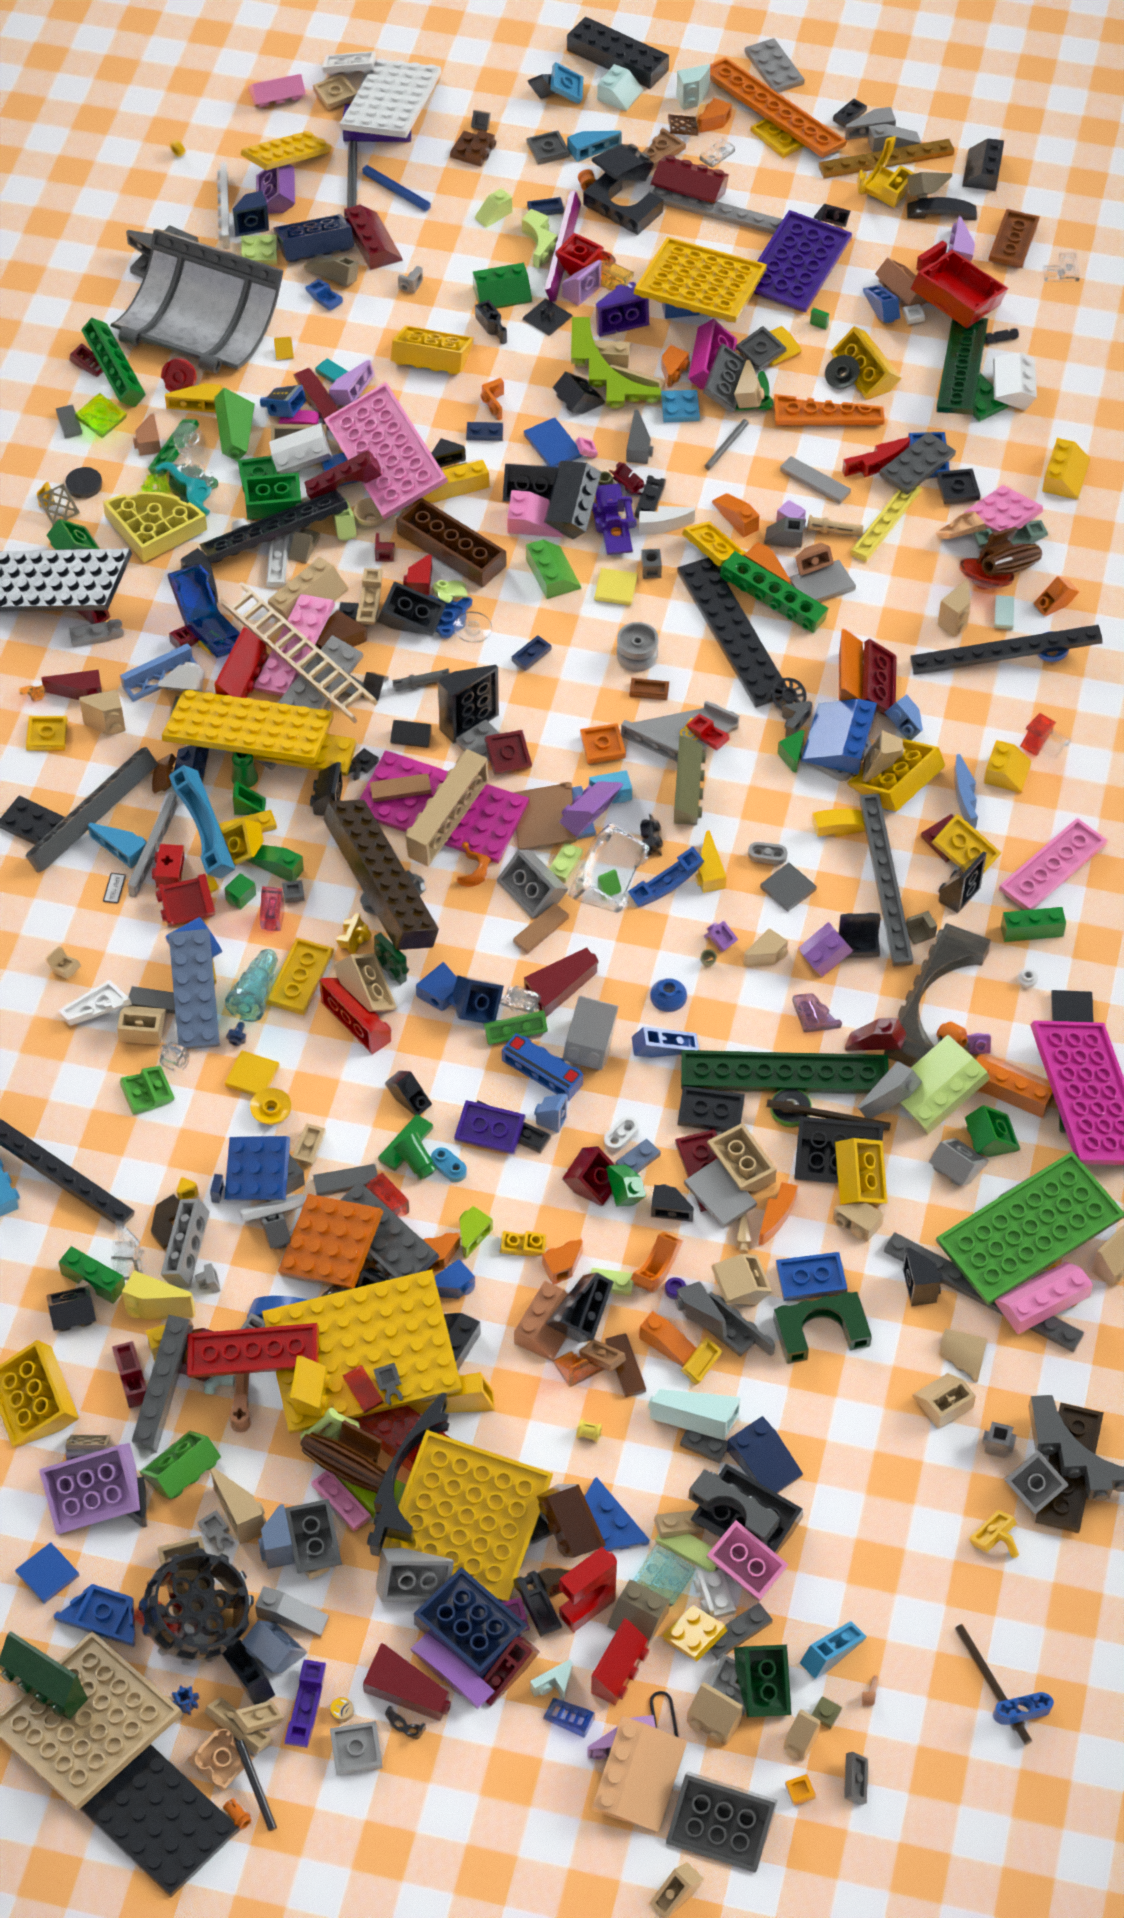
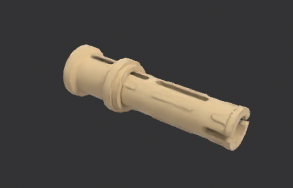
(825, 525)

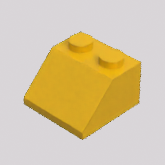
(1007, 767)
(309, 1387)

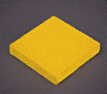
(46, 733)
(251, 1073)

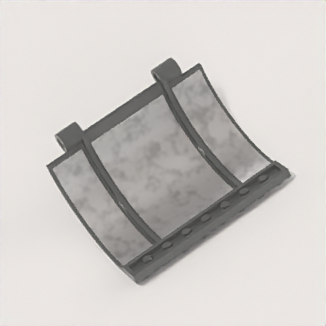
(201, 302)

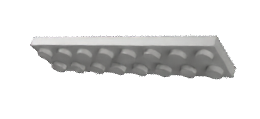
(304, 694)

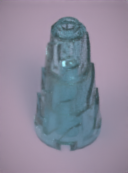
(252, 990)

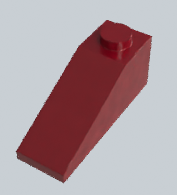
(73, 684)
(877, 1035)
(510, 1667)

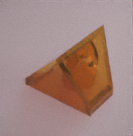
(575, 1368)

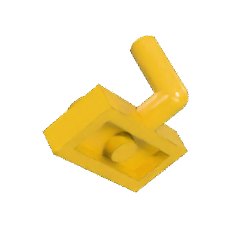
(995, 1530)

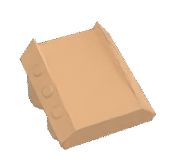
(962, 525)
(218, 1758)

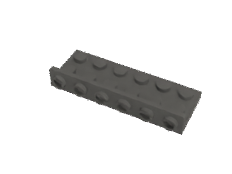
(395, 1244)

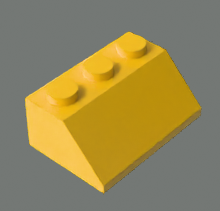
(1066, 469)
(861, 1171)

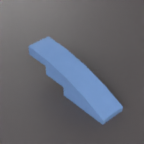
(965, 791)

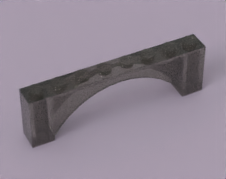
(952, 951)

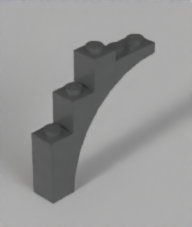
(1075, 1460)

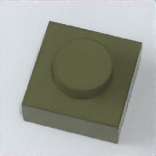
(827, 1712)

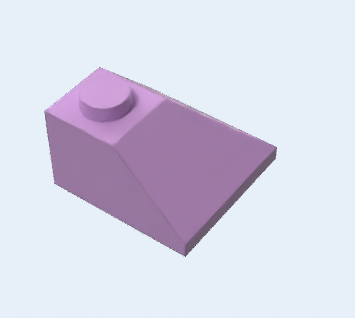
(582, 283)

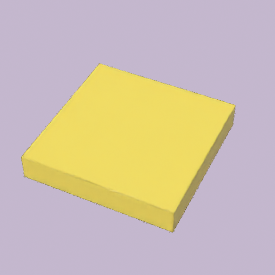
(616, 586)

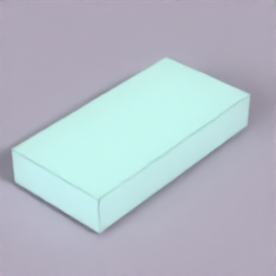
(1004, 612)

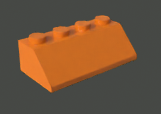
(850, 666)
(1016, 1086)

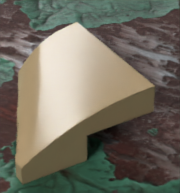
(964, 1351)

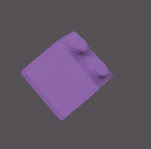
(825, 949)

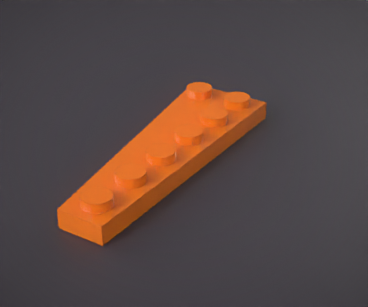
(796, 411)

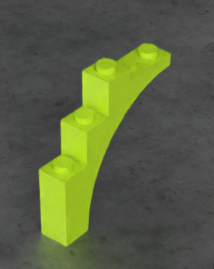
(601, 374)

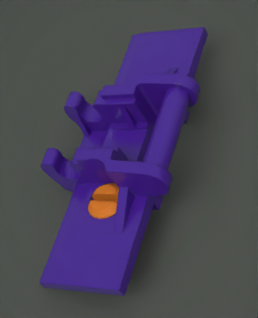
(609, 523)

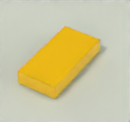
(701, 1360)

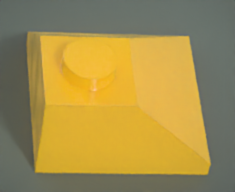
(243, 840)

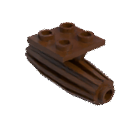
(1003, 558)
(349, 1458)

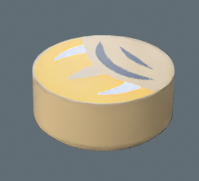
(341, 1709)

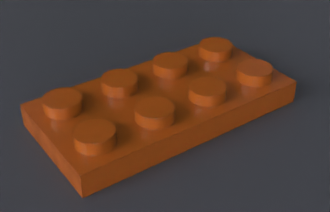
(1014, 238)

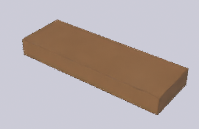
(400, 787)
(541, 928)

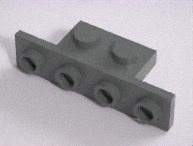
(740, 1332)

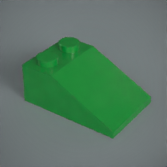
(271, 494)

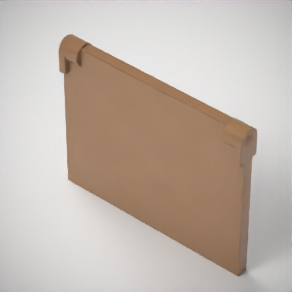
(542, 815)

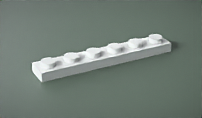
(223, 210)

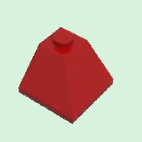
(578, 253)

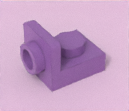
(721, 935)
(979, 1043)

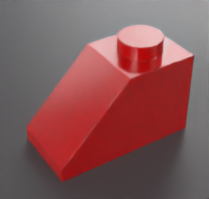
(420, 575)

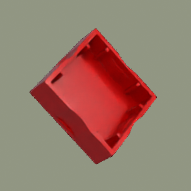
(959, 288)

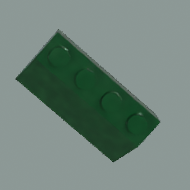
(41, 1676)

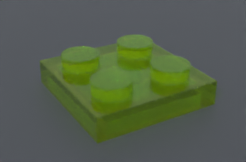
(100, 415)

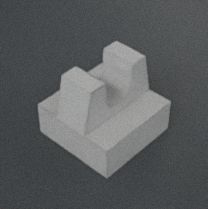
(208, 1278)

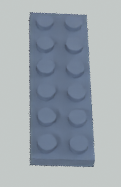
(194, 989)

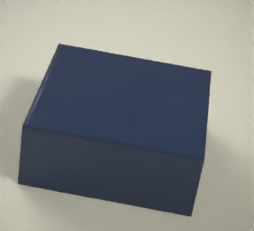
(217, 1188)

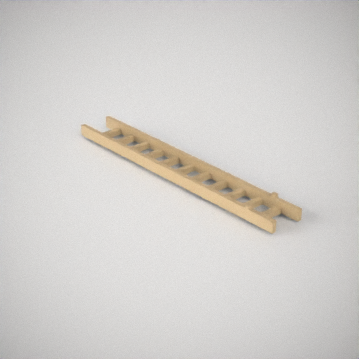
(304, 642)

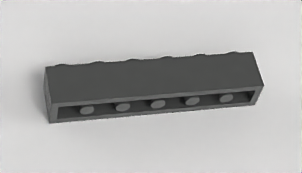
(162, 1383)

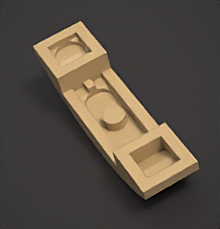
(370, 596)

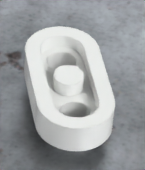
(620, 1135)

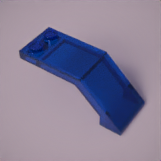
(200, 610)

